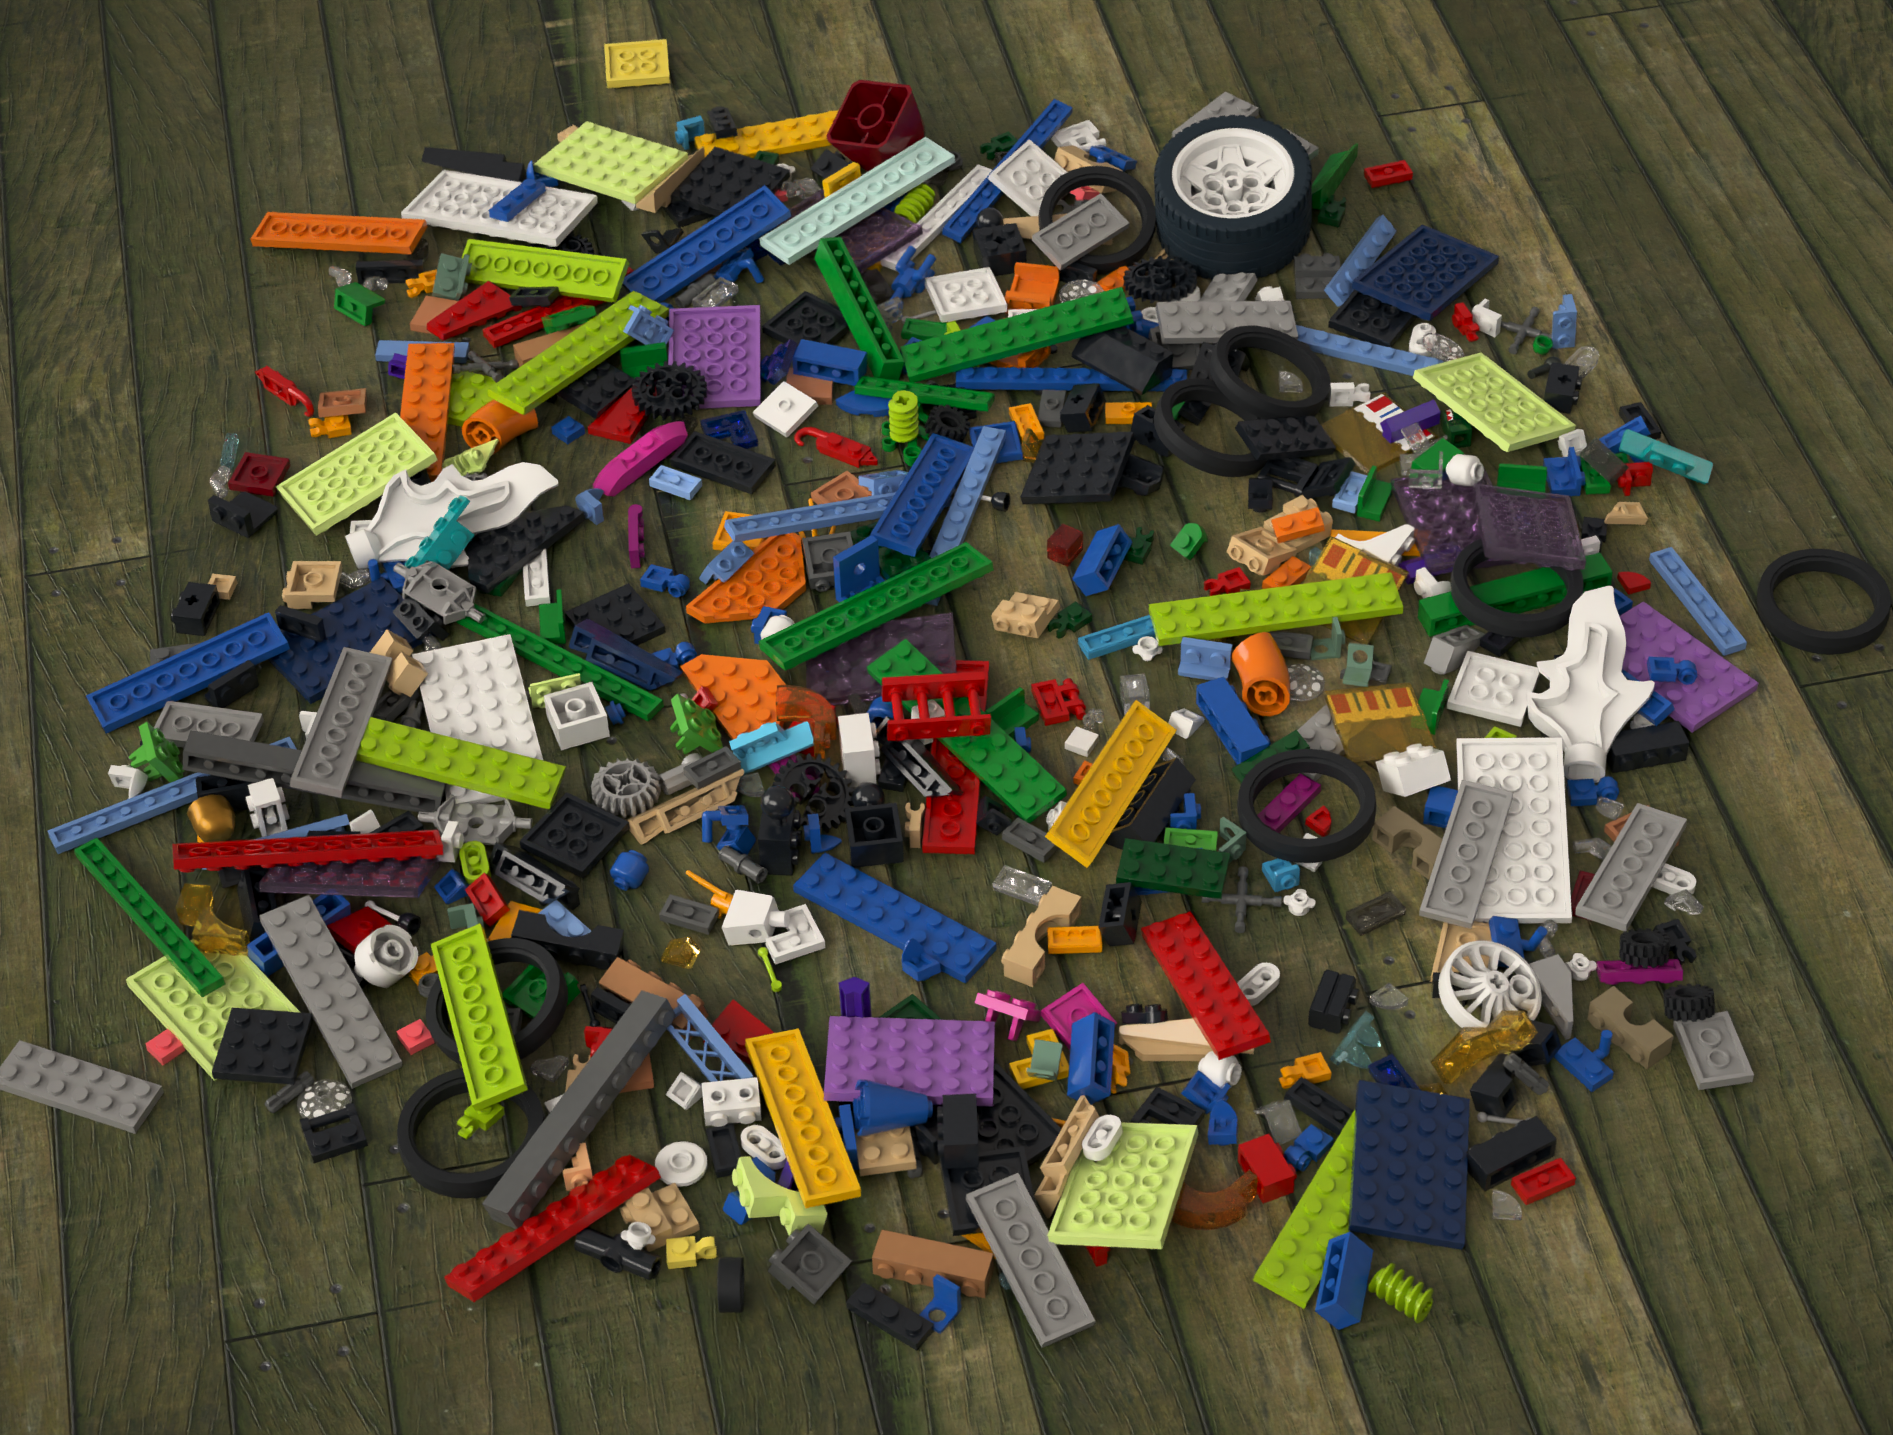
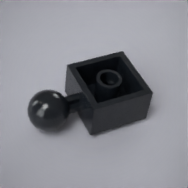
(997, 243)
(873, 828)
(779, 832)

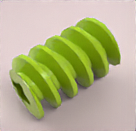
(916, 203)
(903, 416)
(1402, 1293)

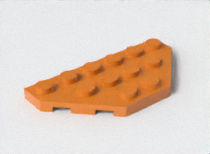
(767, 579)
(741, 688)

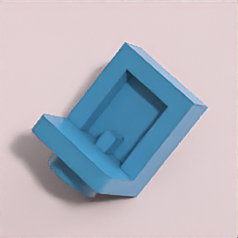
(689, 129)
(1281, 874)

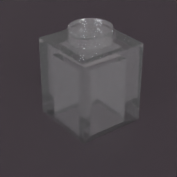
(1134, 688)

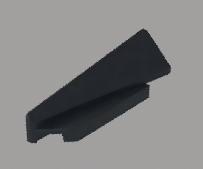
(476, 163)
(917, 765)
(529, 873)

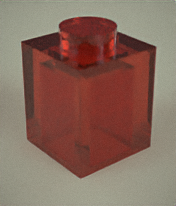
(1065, 545)

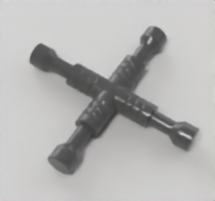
(1524, 330)
(481, 365)
(1241, 900)

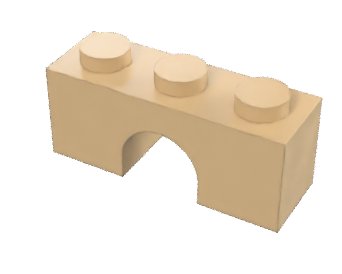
(1073, 157)
(405, 671)

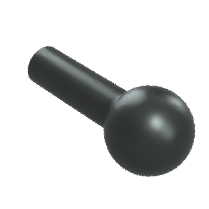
(1543, 369)

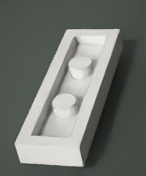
(537, 581)

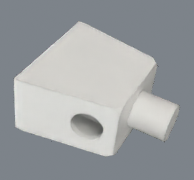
(752, 918)

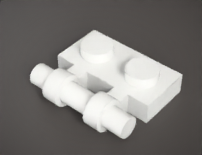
(1078, 134)

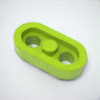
(474, 861)

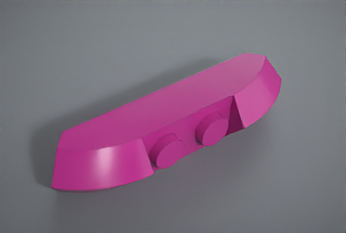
(640, 457)

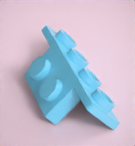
(770, 744)

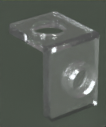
(1416, 438)
(1427, 478)
(1281, 1120)

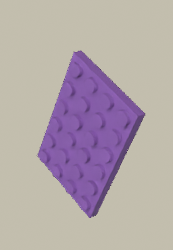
(724, 348)
(1717, 683)
(910, 1055)

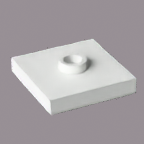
(785, 409)

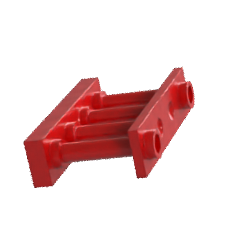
(935, 687)

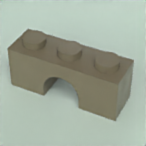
(1400, 830)
(1642, 1042)

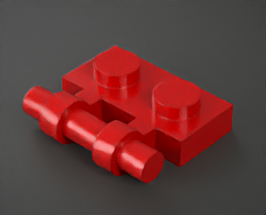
(1051, 702)

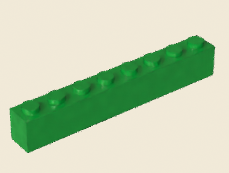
(859, 308)
(1511, 594)

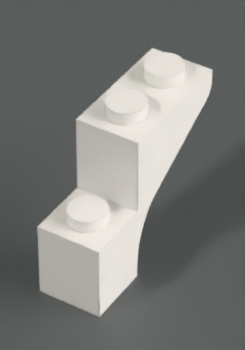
(1387, 545)

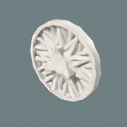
(681, 1163)

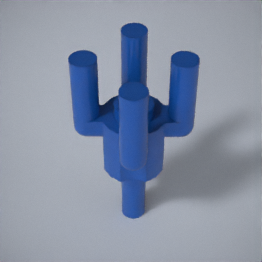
(910, 279)

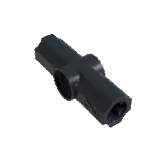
(617, 1253)

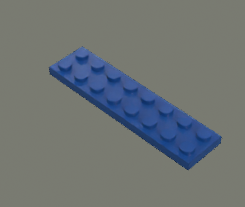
(708, 246)
(922, 495)
(186, 672)
(894, 916)

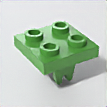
(695, 726)
(159, 754)

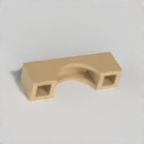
(1025, 958)

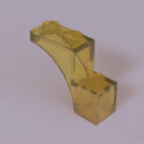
(209, 934)
(1471, 1045)

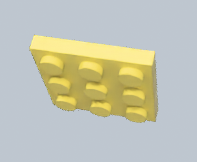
(636, 63)

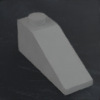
(1449, 648)
(1556, 990)

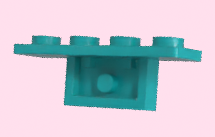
(1666, 456)
(446, 540)

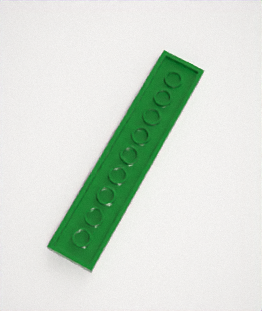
(1016, 334)
(875, 606)
(992, 757)

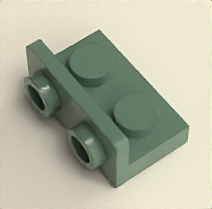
(450, 277)

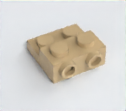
(1297, 505)
(1259, 550)
(311, 583)
(1025, 614)
(663, 1212)

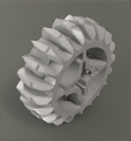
(626, 787)

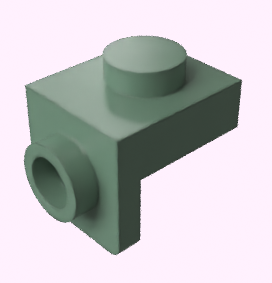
(463, 916)

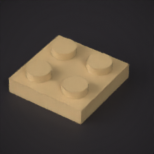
(885, 1152)

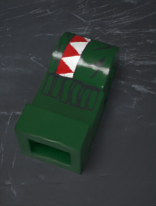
(1454, 425)

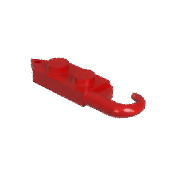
(284, 389)
(838, 447)

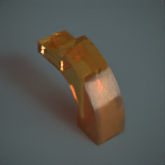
(804, 705)
(1216, 1209)

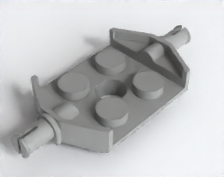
(452, 602)
(495, 820)

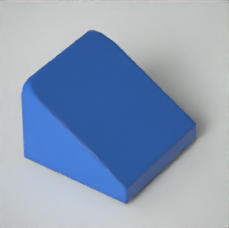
(738, 839)
(452, 887)
(734, 1209)

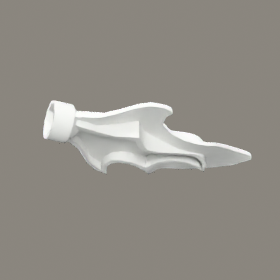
(411, 510)
(1587, 689)

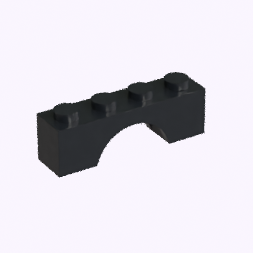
(594, 949)
(1495, 1088)

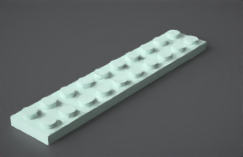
(857, 200)

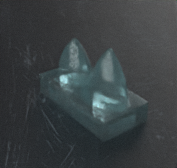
(1349, 1048)

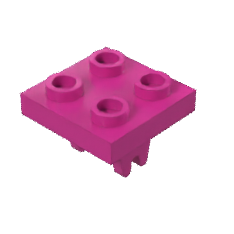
(1019, 1009)

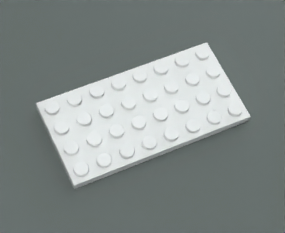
(464, 203)
(479, 698)
(1532, 858)

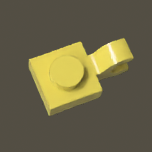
(685, 1251)

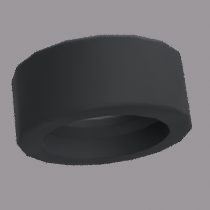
(730, 1284)

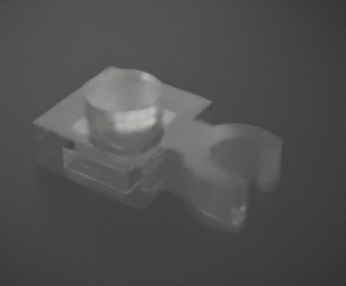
(801, 187)

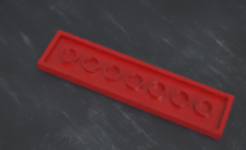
(1205, 985)
(551, 1227)

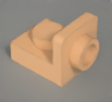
(581, 1170)

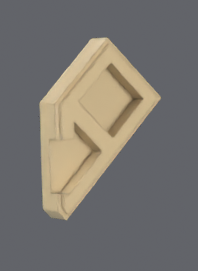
(1627, 514)

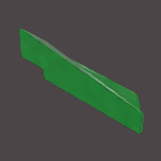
(1332, 175)

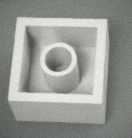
(576, 716)
(858, 748)
(1413, 770)

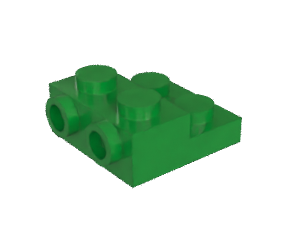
(568, 318)
(530, 990)

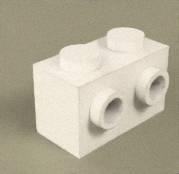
(267, 805)
(731, 1102)

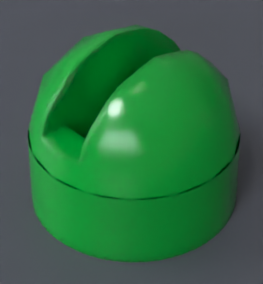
(1544, 340)

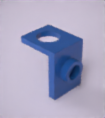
(947, 1299)

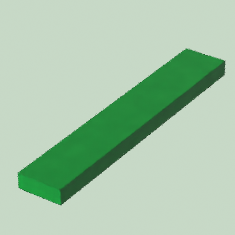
(926, 393)

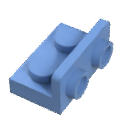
(1564, 324)
(647, 328)
(883, 482)
(727, 562)
(1205, 659)

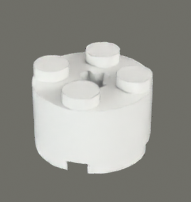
(385, 956)

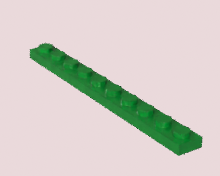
(566, 663)
(150, 917)

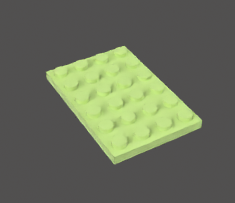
(610, 162)
(1493, 402)
(355, 473)
(202, 1020)
(1129, 1193)

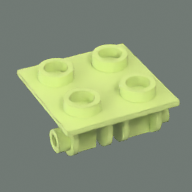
(473, 459)
(539, 689)

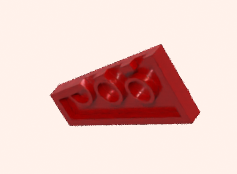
(472, 310)
(620, 421)
(736, 1025)

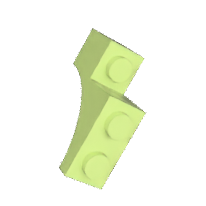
(767, 1199)

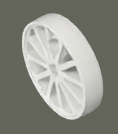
(1488, 985)

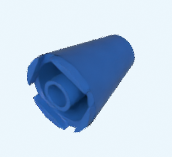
(888, 1108)

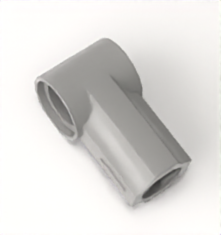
(675, 779)

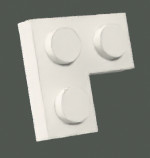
(801, 939)

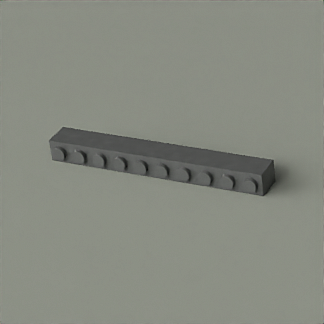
(261, 761)
(579, 1110)

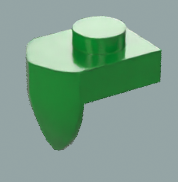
(1189, 540)

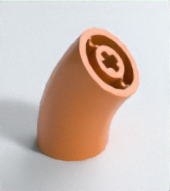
(495, 422)
(1262, 674)

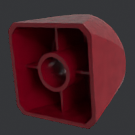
(876, 122)

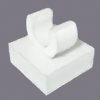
(1572, 439)

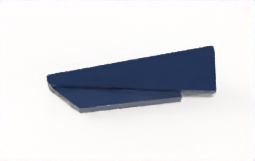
(621, 656)

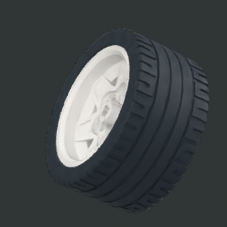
(1233, 196)

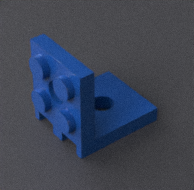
(854, 580)

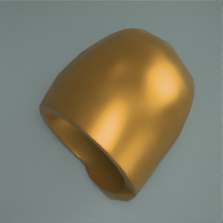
(212, 818)

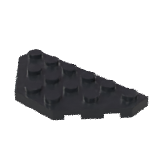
(505, 550)

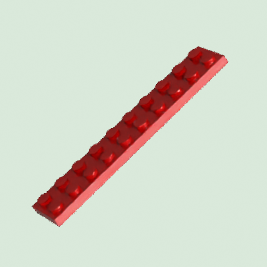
(952, 819)
(298, 850)

